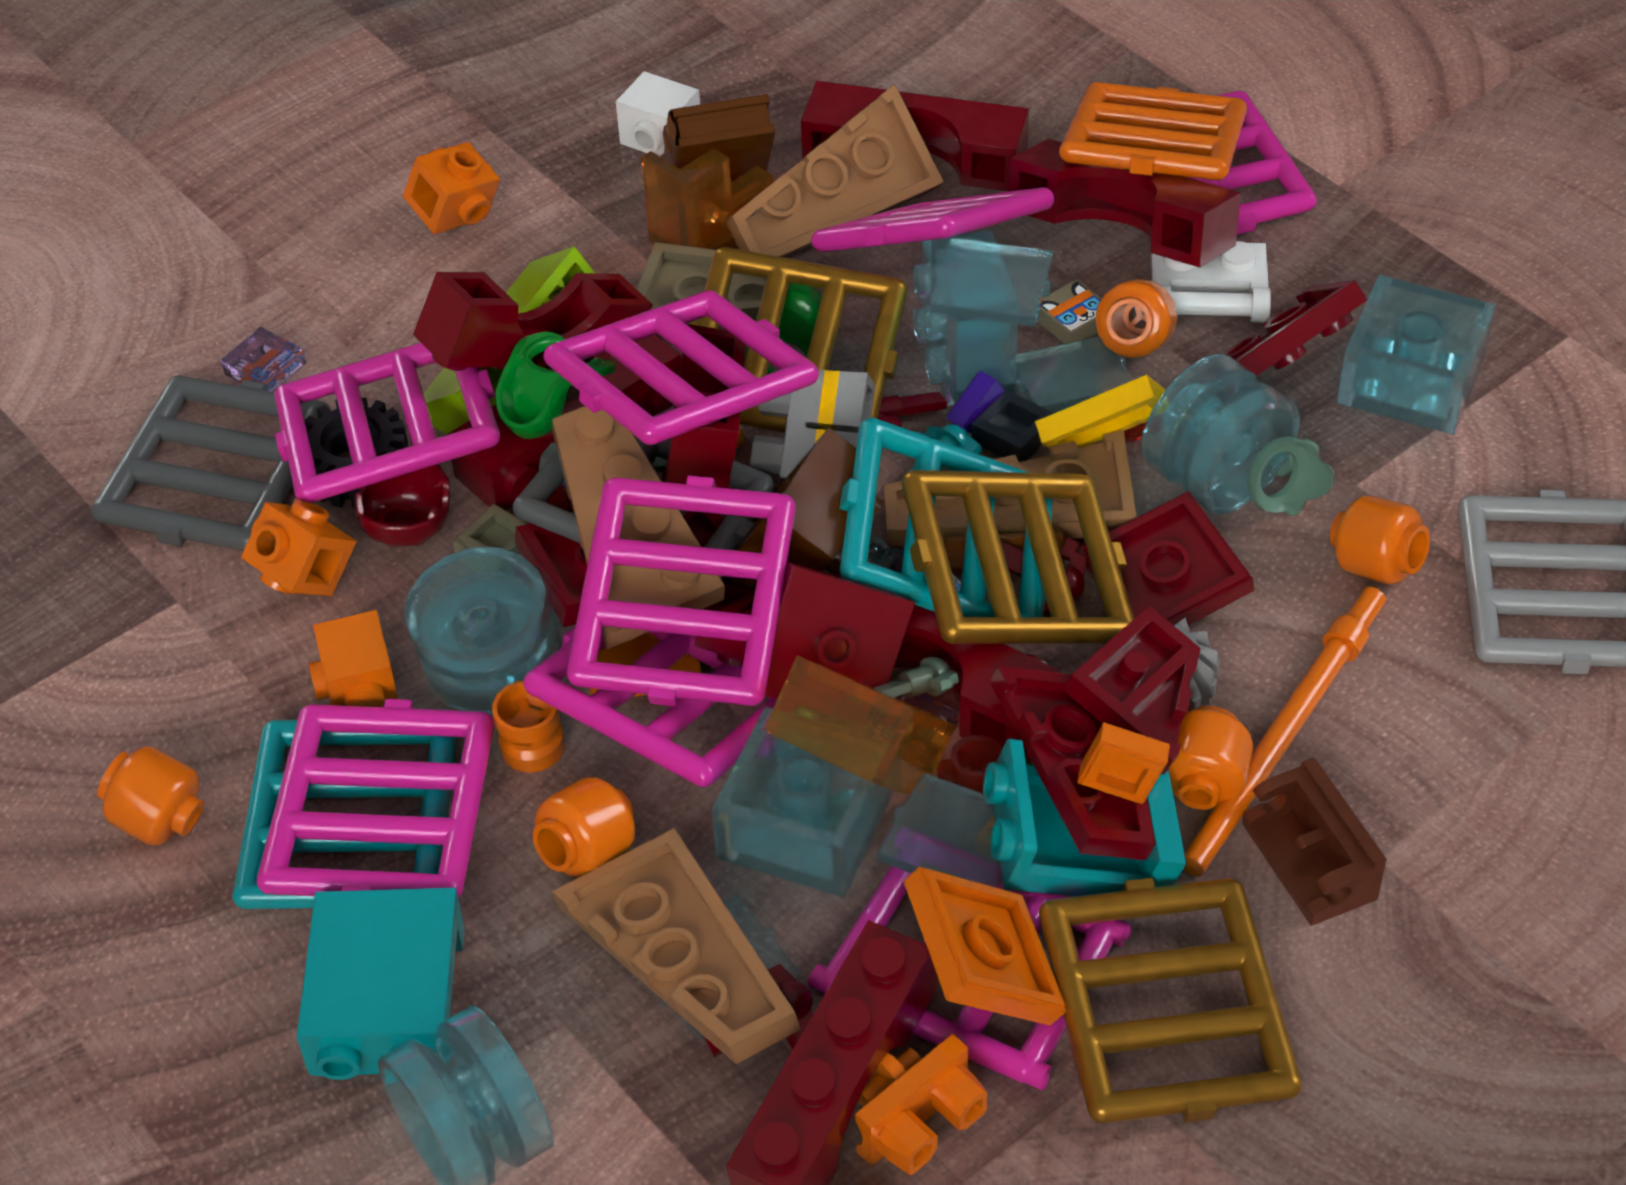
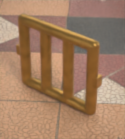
(836, 282)
(1007, 625)
(1090, 1041)

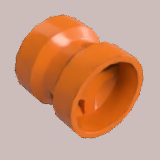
(527, 730)

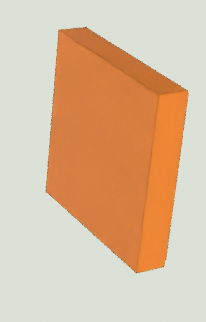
(984, 947)

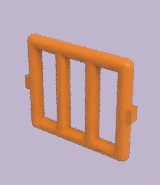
(1154, 131)

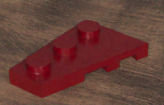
(1320, 310)
(1056, 738)

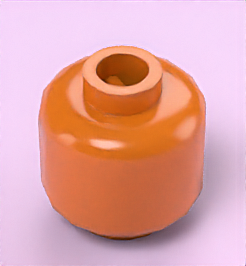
(1122, 332)
(1380, 539)
(1211, 758)
(150, 795)
(583, 827)

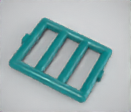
(859, 501)
(264, 794)

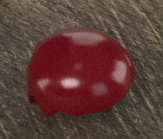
(405, 508)

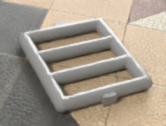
(1487, 602)

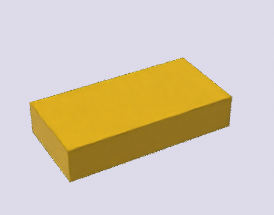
(1102, 414)

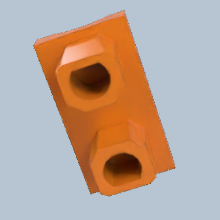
(907, 1094)

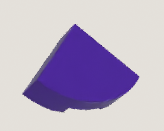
(975, 400)

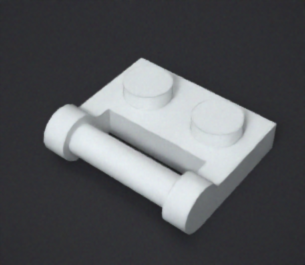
(1223, 287)

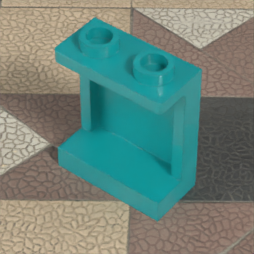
(1039, 851)
(376, 975)

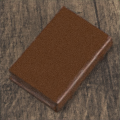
(733, 127)

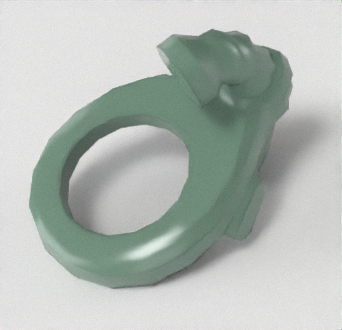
(1308, 478)

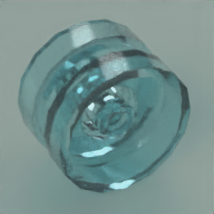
(1213, 428)
(479, 625)
(466, 1101)

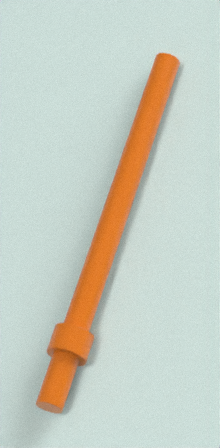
(1341, 645)

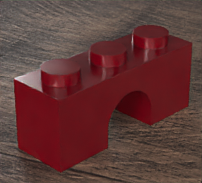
(711, 448)

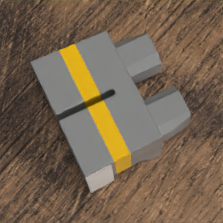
(833, 401)

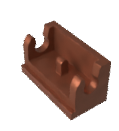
(1315, 843)

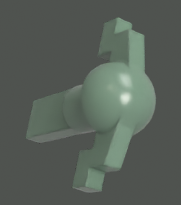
(931, 676)

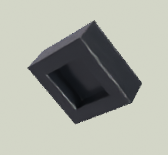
(1010, 426)

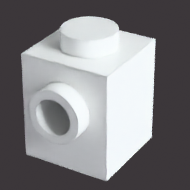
(645, 108)

